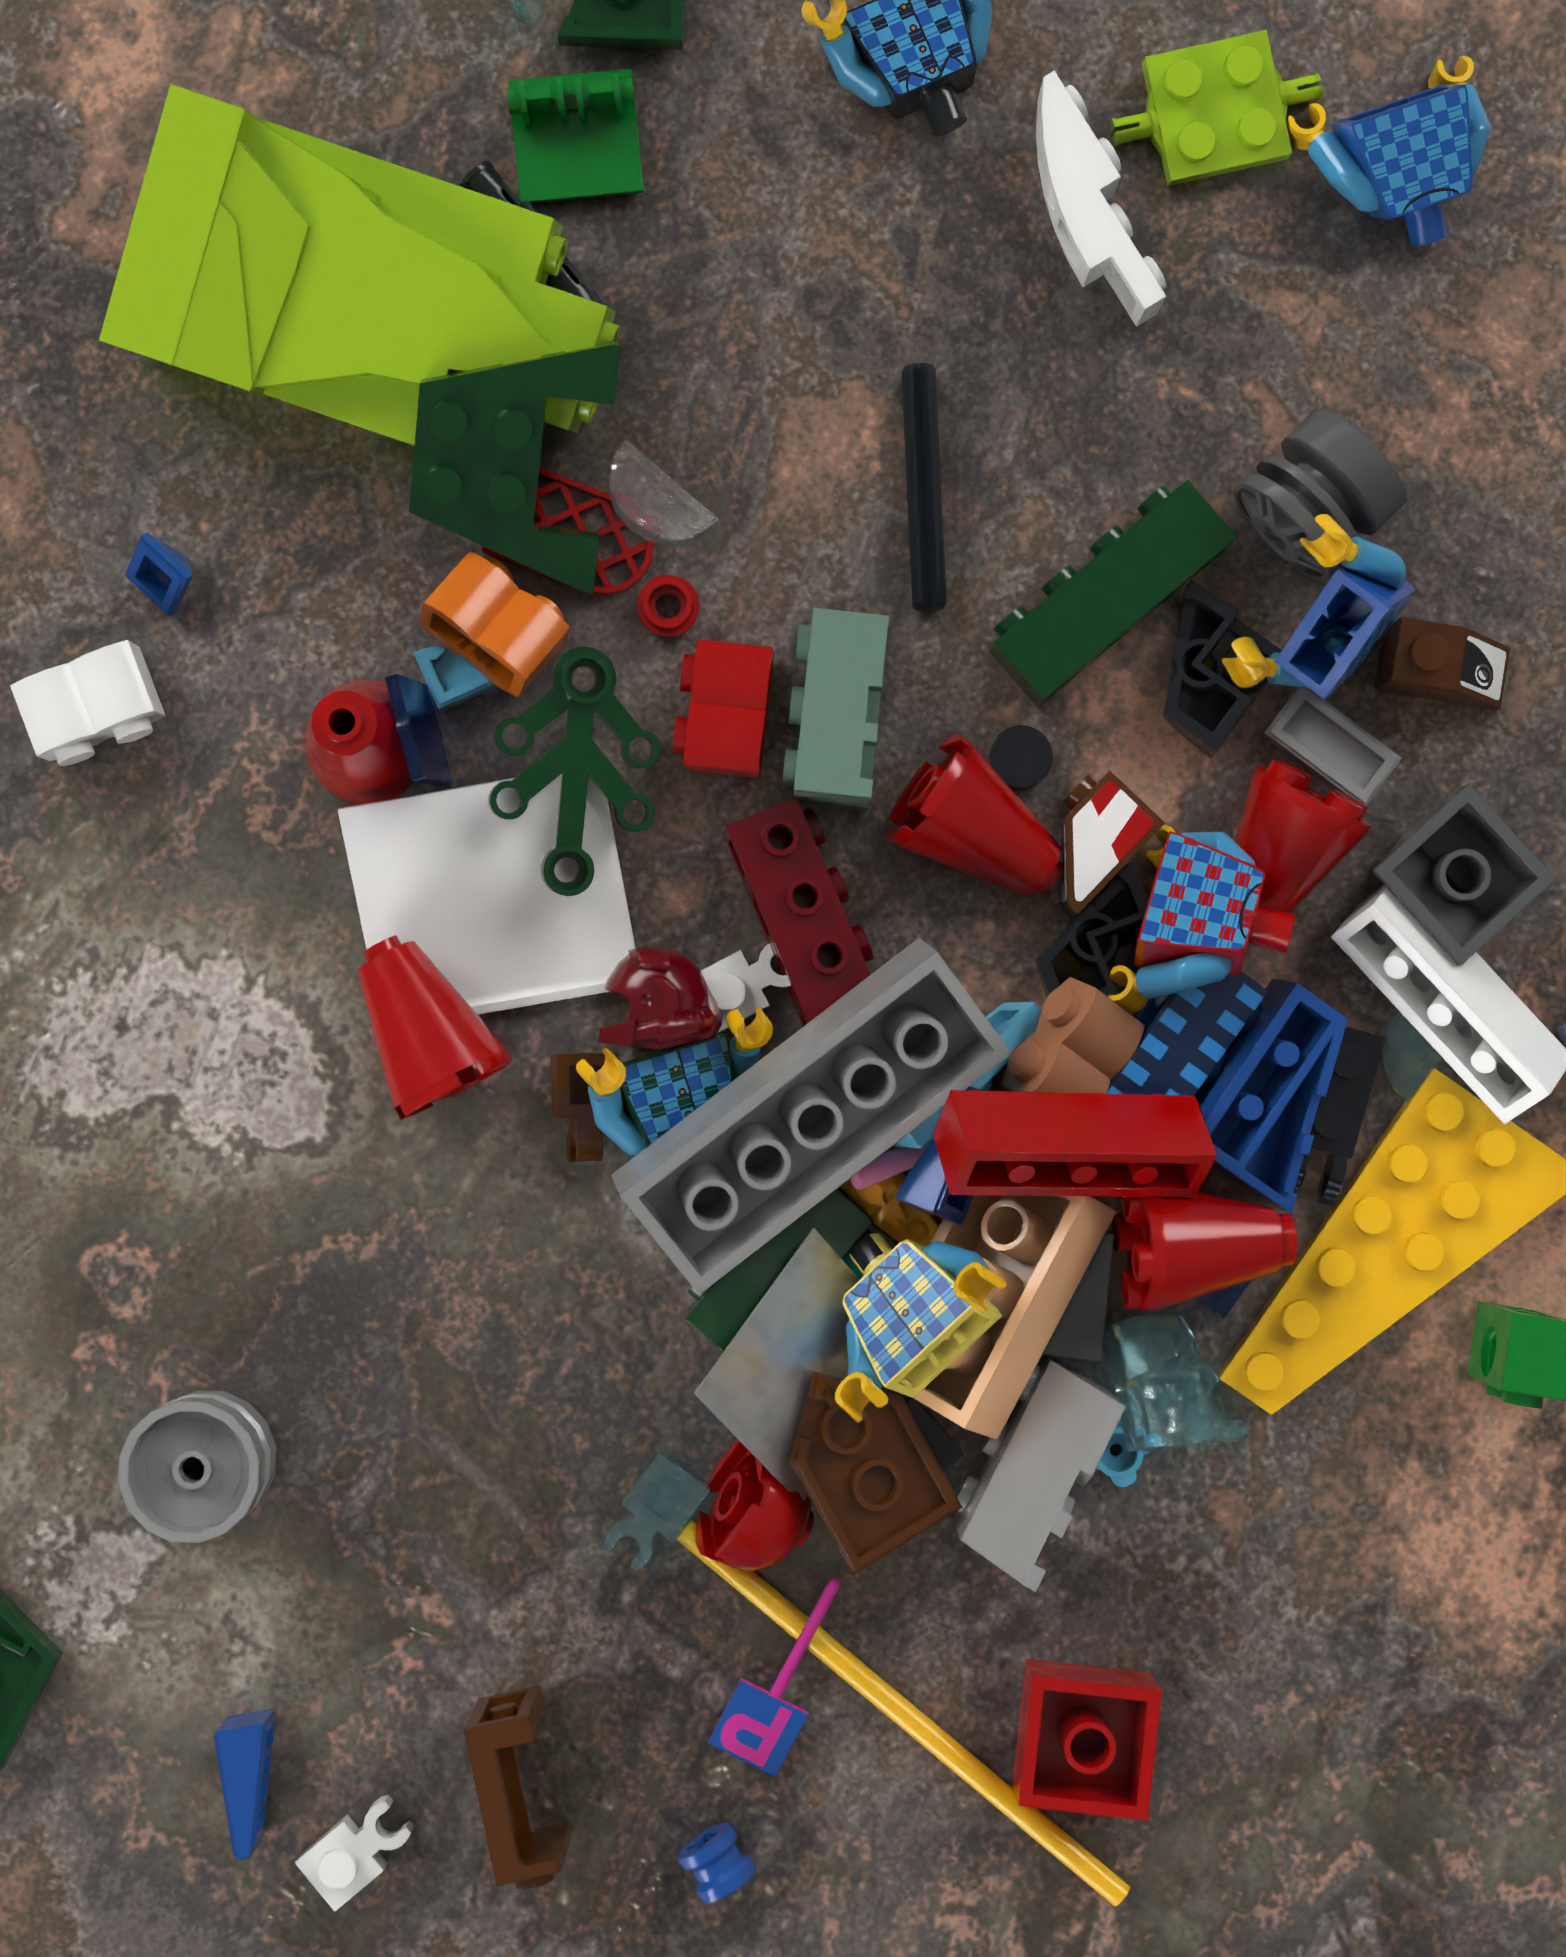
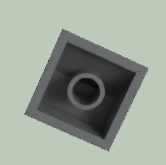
(1462, 873)

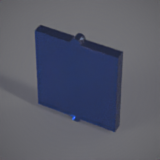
(419, 731)

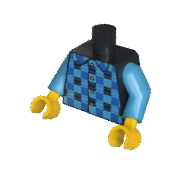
(907, 53)

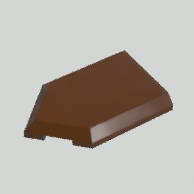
(868, 1478)

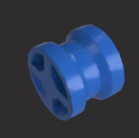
(716, 1862)

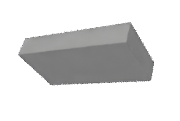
(1331, 745)

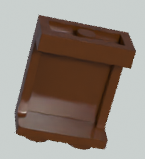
(515, 1847)

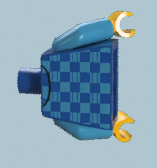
(1404, 152)
(1341, 624)

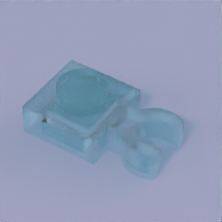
(661, 1502)

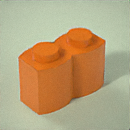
(494, 623)

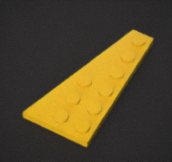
(1413, 1217)

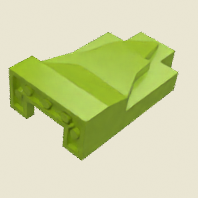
(333, 272)

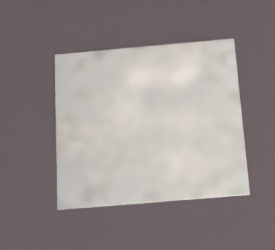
(769, 1363)

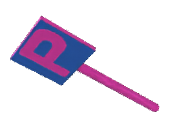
(759, 1723)

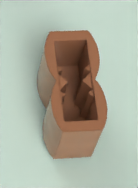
(1076, 1043)

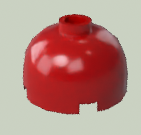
(752, 1516)

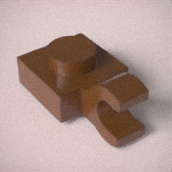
(572, 1101)

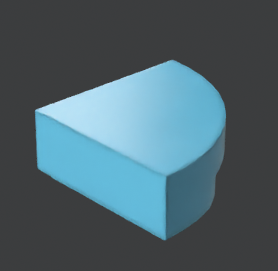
(450, 677)

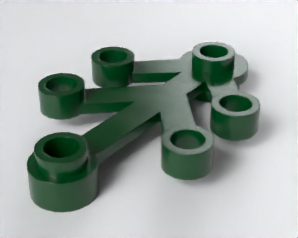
(576, 759)

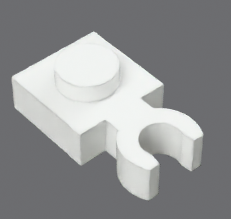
(740, 985)
(349, 1856)

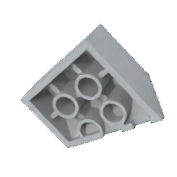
(1028, 1472)

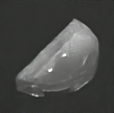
(653, 502)

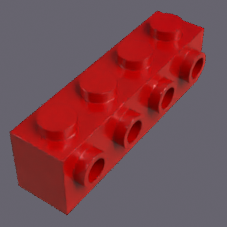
(1073, 1144)

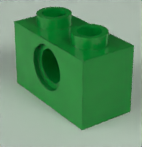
(1519, 1354)

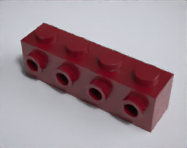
(799, 905)

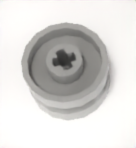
(183, 1501)

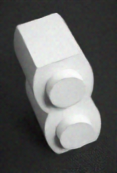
(88, 702)

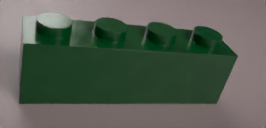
(1112, 592)

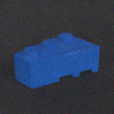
(1271, 1090)

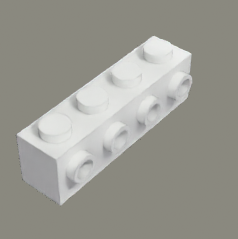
(1458, 1009)

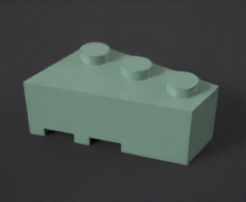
(837, 708)

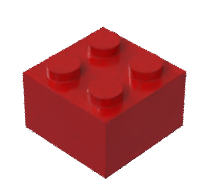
(1086, 1739)

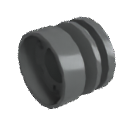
(1324, 471)

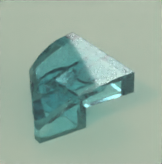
(1165, 1386)

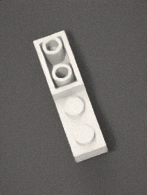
(1077, 182)

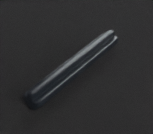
(924, 487)

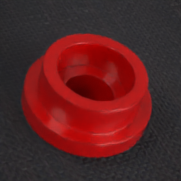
(663, 587)

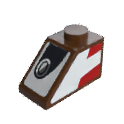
(1442, 664)
(1100, 837)

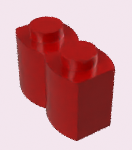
(725, 709)

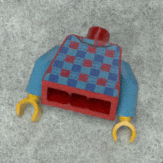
(1198, 918)

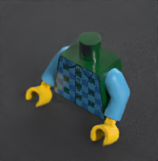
(652, 1093)

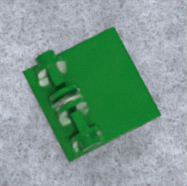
(575, 136)

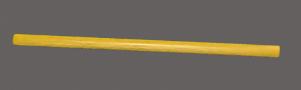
(918, 1726)

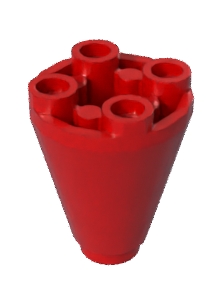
(1296, 832)
(1197, 1247)

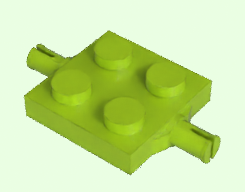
(1216, 108)

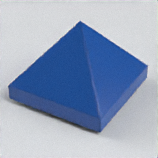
(160, 573)

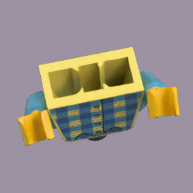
(910, 1316)

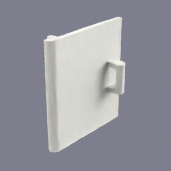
(475, 895)

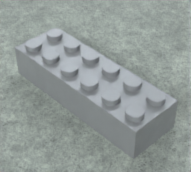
(809, 1115)

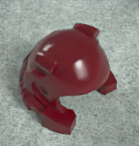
(665, 999)

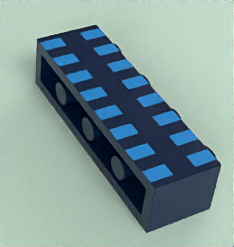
(1188, 1037)

